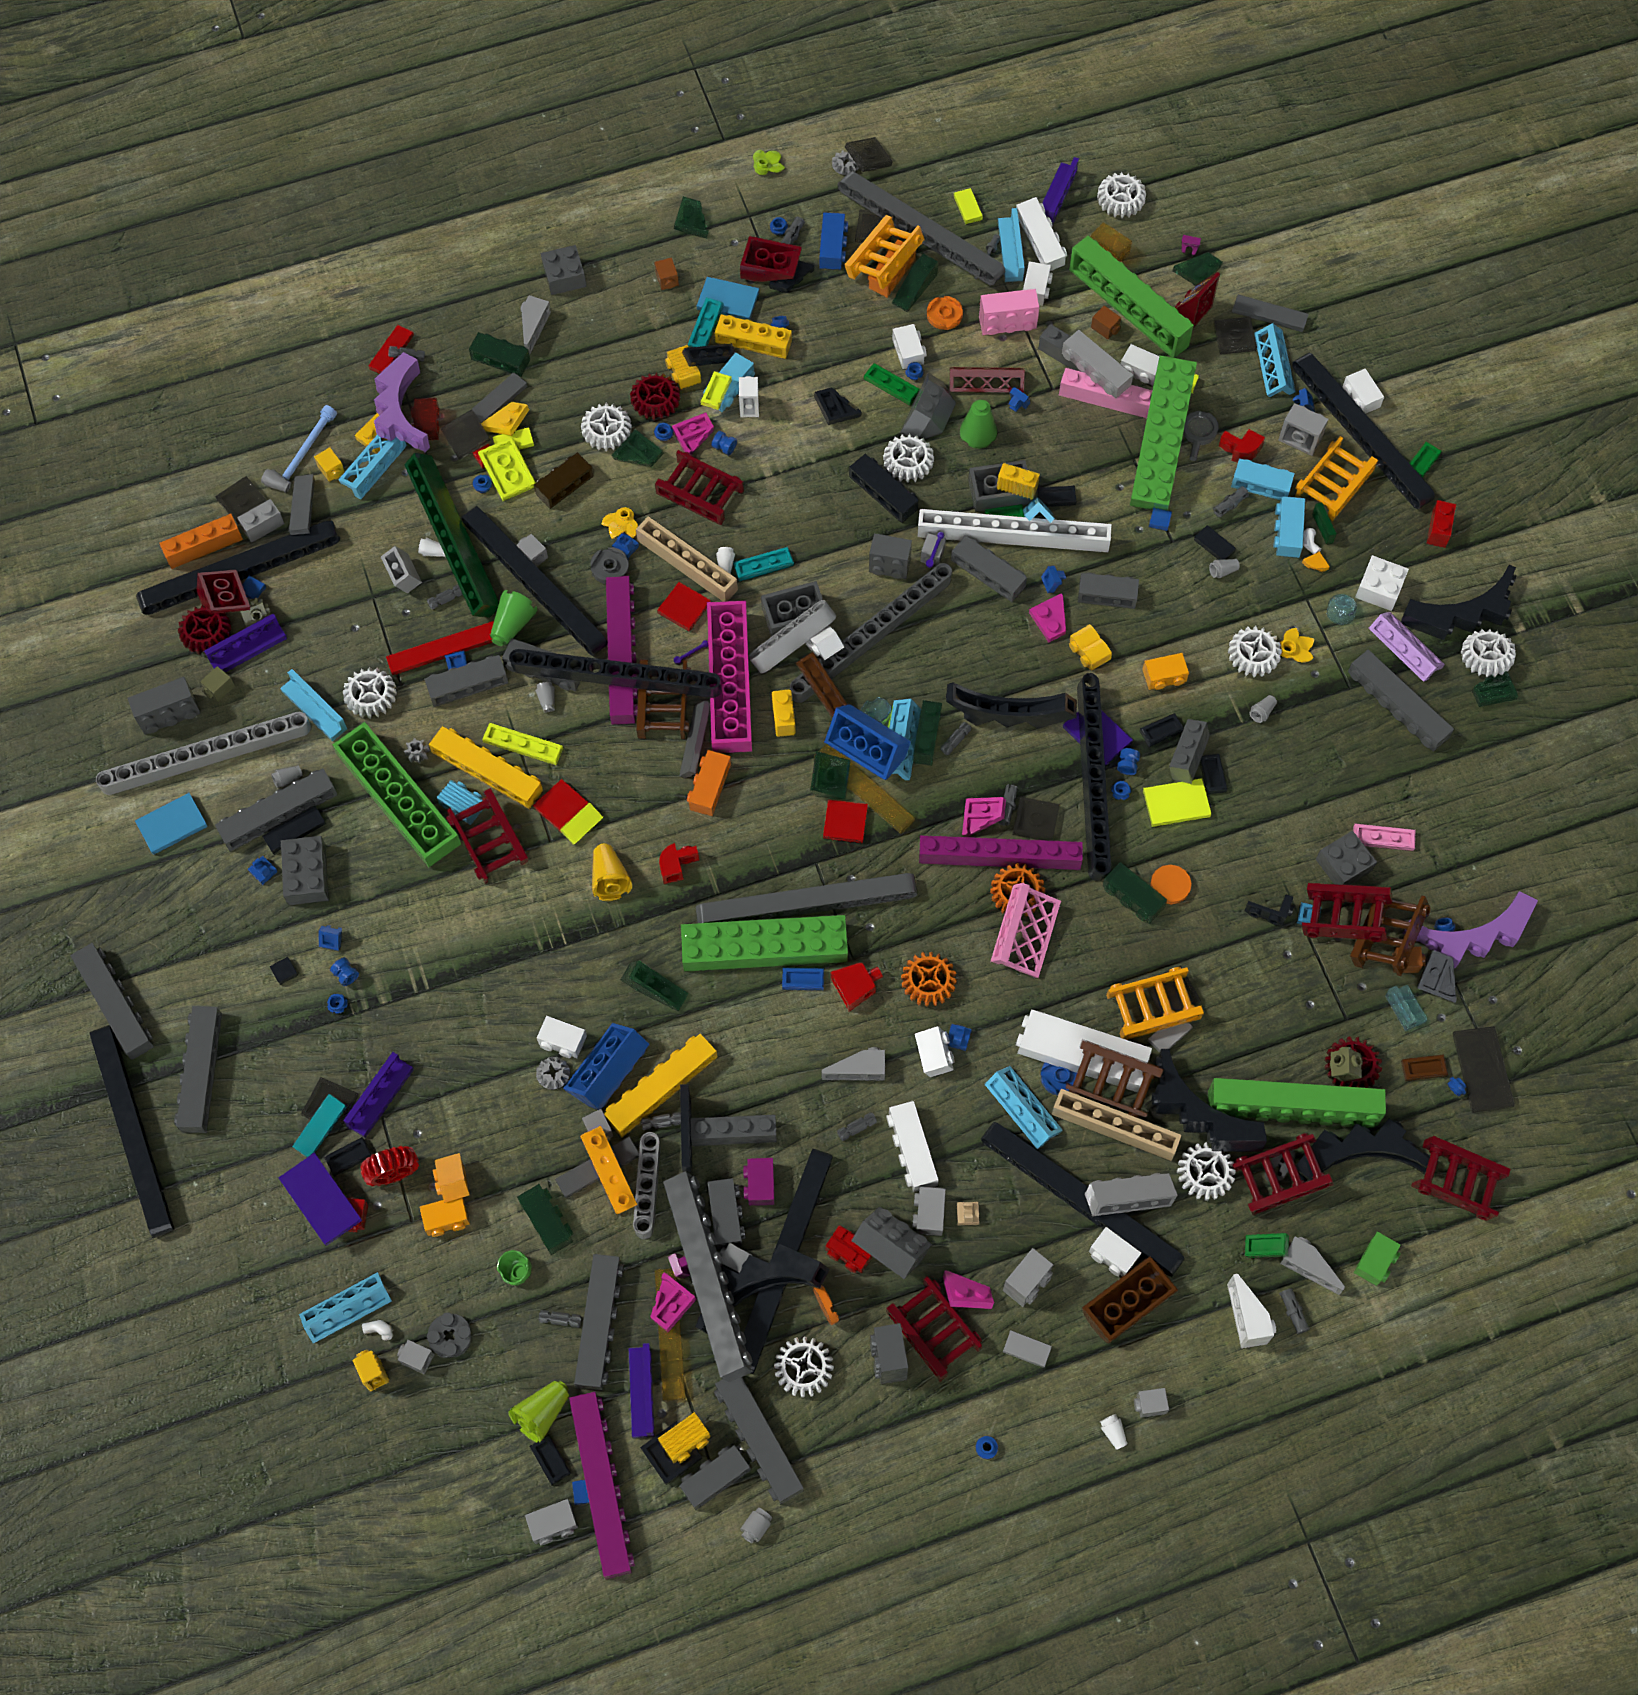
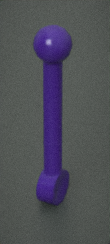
(929, 563)
(677, 660)

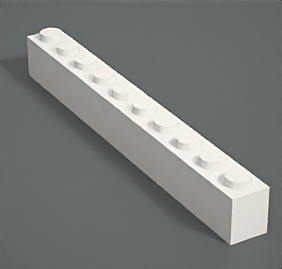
(1016, 530)

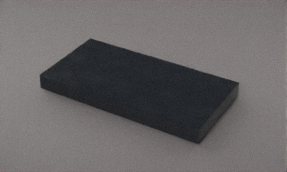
(686, 1144)

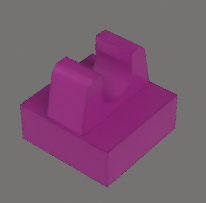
(1189, 241)
(679, 1265)

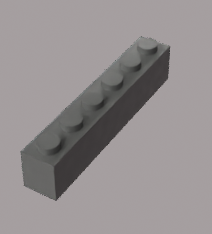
(1400, 700)
(276, 809)
(112, 1001)
(198, 1069)
(597, 1322)
(759, 1438)

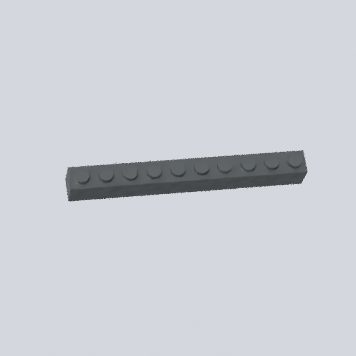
(707, 1277)

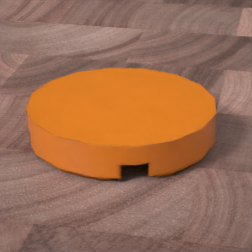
(944, 313)
(1171, 883)
(826, 1305)

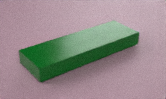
(891, 384)

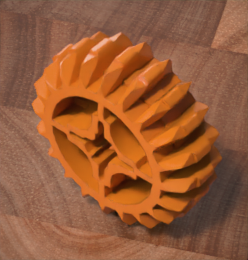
(1000, 884)
(934, 984)

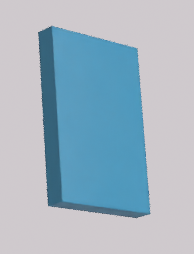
(737, 298)
(171, 823)

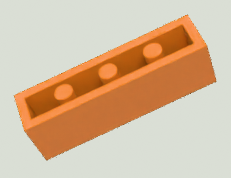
(201, 541)

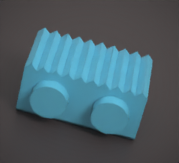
(458, 799)

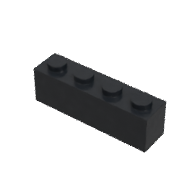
(884, 488)

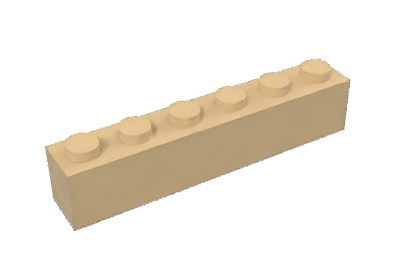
(686, 559)
(1116, 1124)

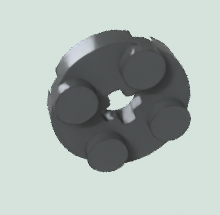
(609, 556)
(450, 1348)

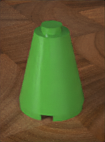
(979, 425)
(511, 616)

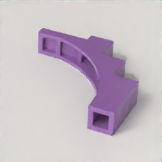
(392, 386)
(1505, 928)

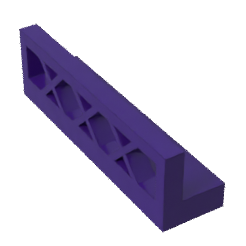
(1059, 188)
(246, 646)
(378, 1095)
(641, 1392)

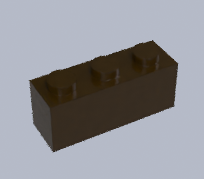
(563, 480)

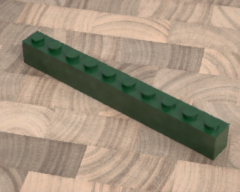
(452, 535)

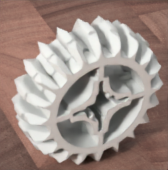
(1120, 201)
(595, 422)
(910, 451)
(1242, 645)
(1488, 653)
(369, 685)
(1212, 1176)
(794, 1363)

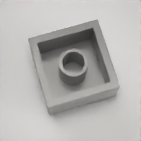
(1303, 429)
(1028, 1277)

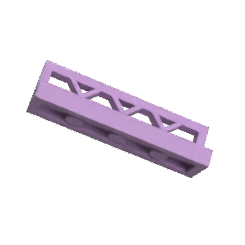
(1406, 646)

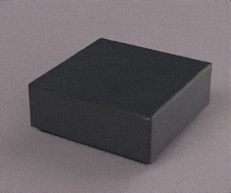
(283, 970)

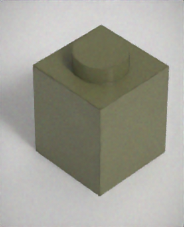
(217, 684)

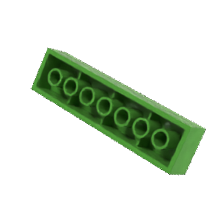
(1131, 297)
(1163, 433)
(396, 794)
(764, 943)
(1298, 1102)

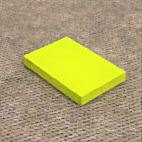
(507, 469)
(1177, 802)

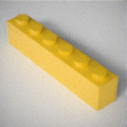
(486, 767)
(660, 1085)

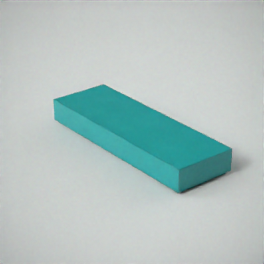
(706, 323)
(763, 564)
(319, 1125)

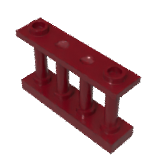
(698, 504)
(506, 837)
(1347, 893)
(1475, 1164)
(1299, 1187)
(925, 1348)

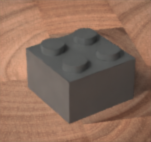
(563, 270)
(890, 556)
(1346, 860)

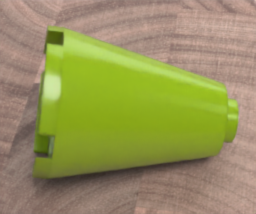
(540, 1410)

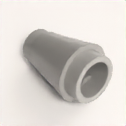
(275, 480)
(1221, 568)
(546, 696)
(1262, 709)
(286, 776)

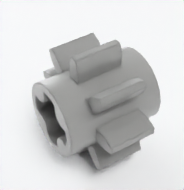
(417, 751)

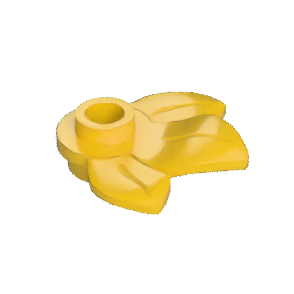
(619, 524)
(1298, 646)

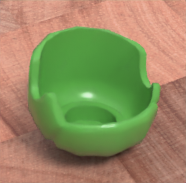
(514, 1267)

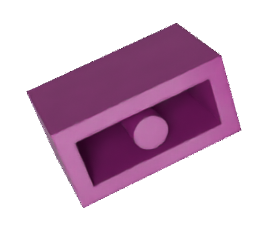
(760, 1181)

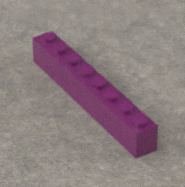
(621, 645)
(1000, 852)
(600, 1485)

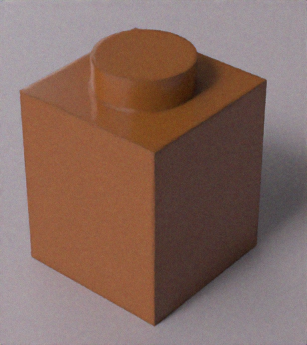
(666, 273)
(1106, 322)
(1416, 960)

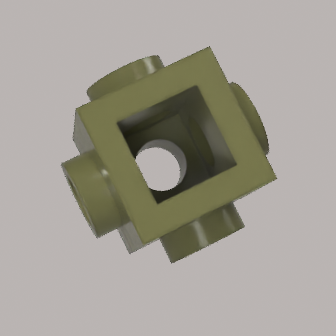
(250, 616)
(1346, 1064)

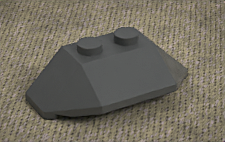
(930, 410)

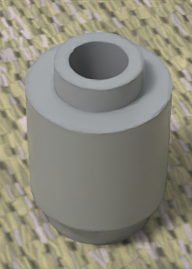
(756, 1525)

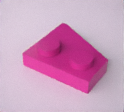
(693, 432)
(1050, 617)
(982, 813)
(966, 1292)
(671, 1303)

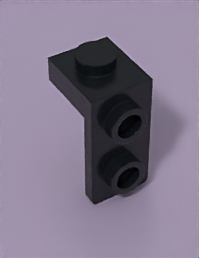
(1273, 916)

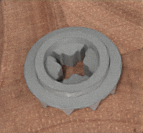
(838, 165)
(561, 1076)

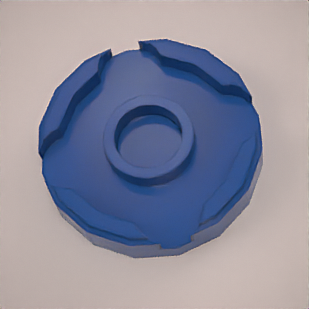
(1055, 1079)

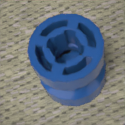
(723, 442)
(1129, 758)
(344, 971)

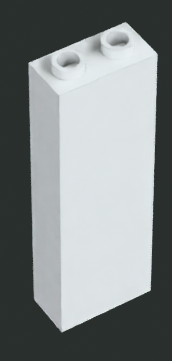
(1058, 1044)

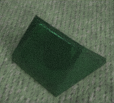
(830, 776)

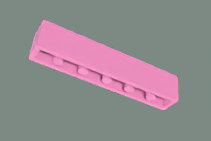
(1080, 387)

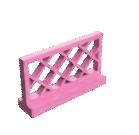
(1012, 921)

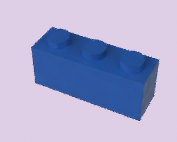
(833, 241)

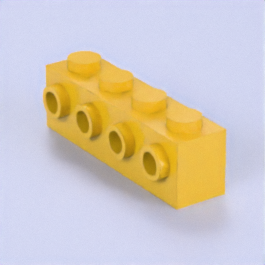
(753, 336)

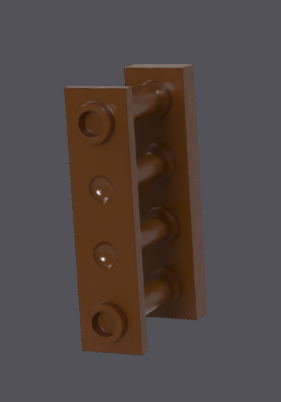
(646, 707)
(1362, 947)
(1129, 1065)

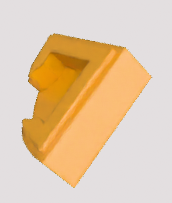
(1316, 562)

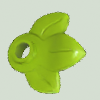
(767, 162)

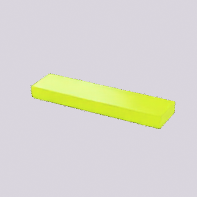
(522, 744)

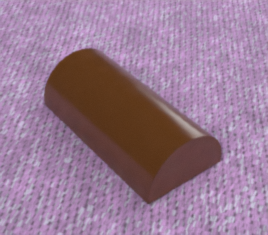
(1128, 1300)

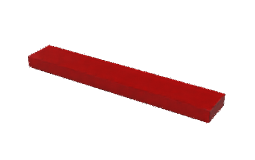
(437, 649)

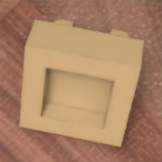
(967, 1213)

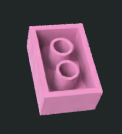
(1009, 312)

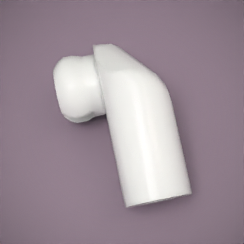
(1308, 541)
(380, 1327)

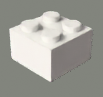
(1381, 583)

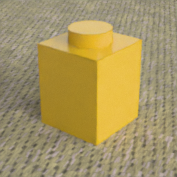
(329, 464)

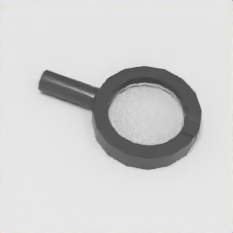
(1200, 430)

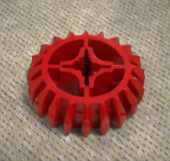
(389, 1166)

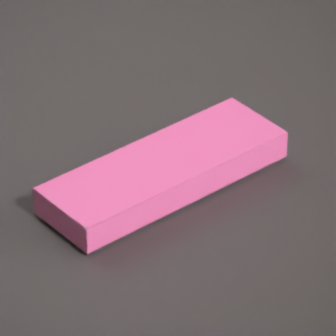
(1385, 837)

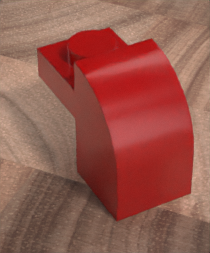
(1244, 448)
(672, 859)

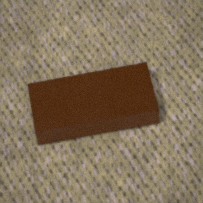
(1424, 1067)

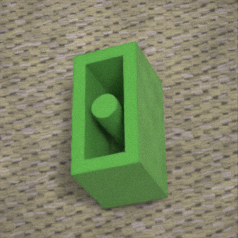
(1377, 1259)

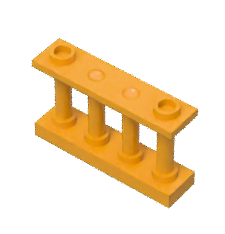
(877, 239)
(1344, 493)
(1150, 1023)
(608, 1170)

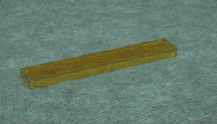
(874, 796)
(670, 1353)

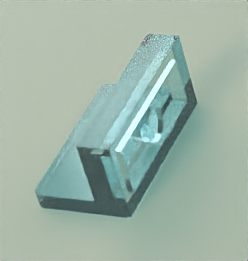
(1405, 1007)

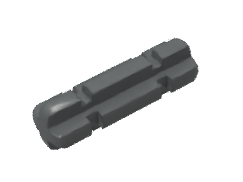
(419, 354)
(444, 597)
(955, 738)
(661, 1121)
(856, 1126)
(559, 1318)

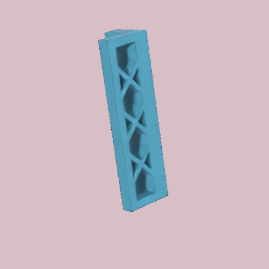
(1011, 247)
(1279, 355)
(377, 465)
(1035, 507)
(314, 706)
(903, 722)
(1020, 1107)
(346, 1309)

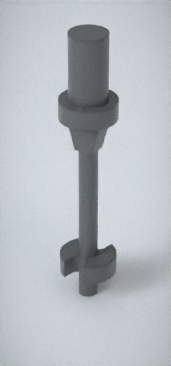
(992, 246)

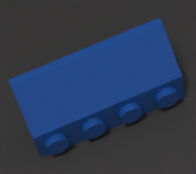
(866, 741)
(606, 1066)

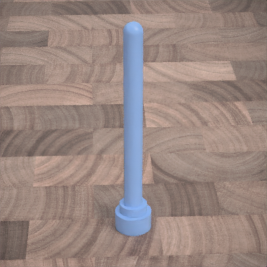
(327, 415)

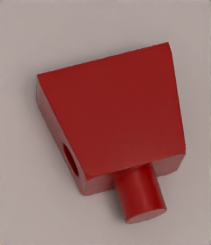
(855, 983)

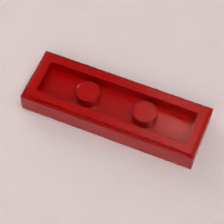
(400, 338)

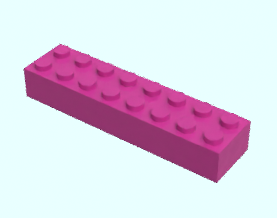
(731, 663)

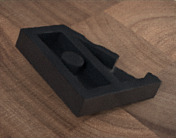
(786, 285)
(835, 407)
(1439, 976)

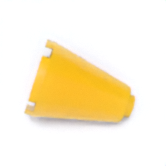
(609, 874)

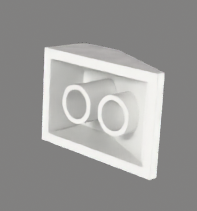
(1251, 1317)

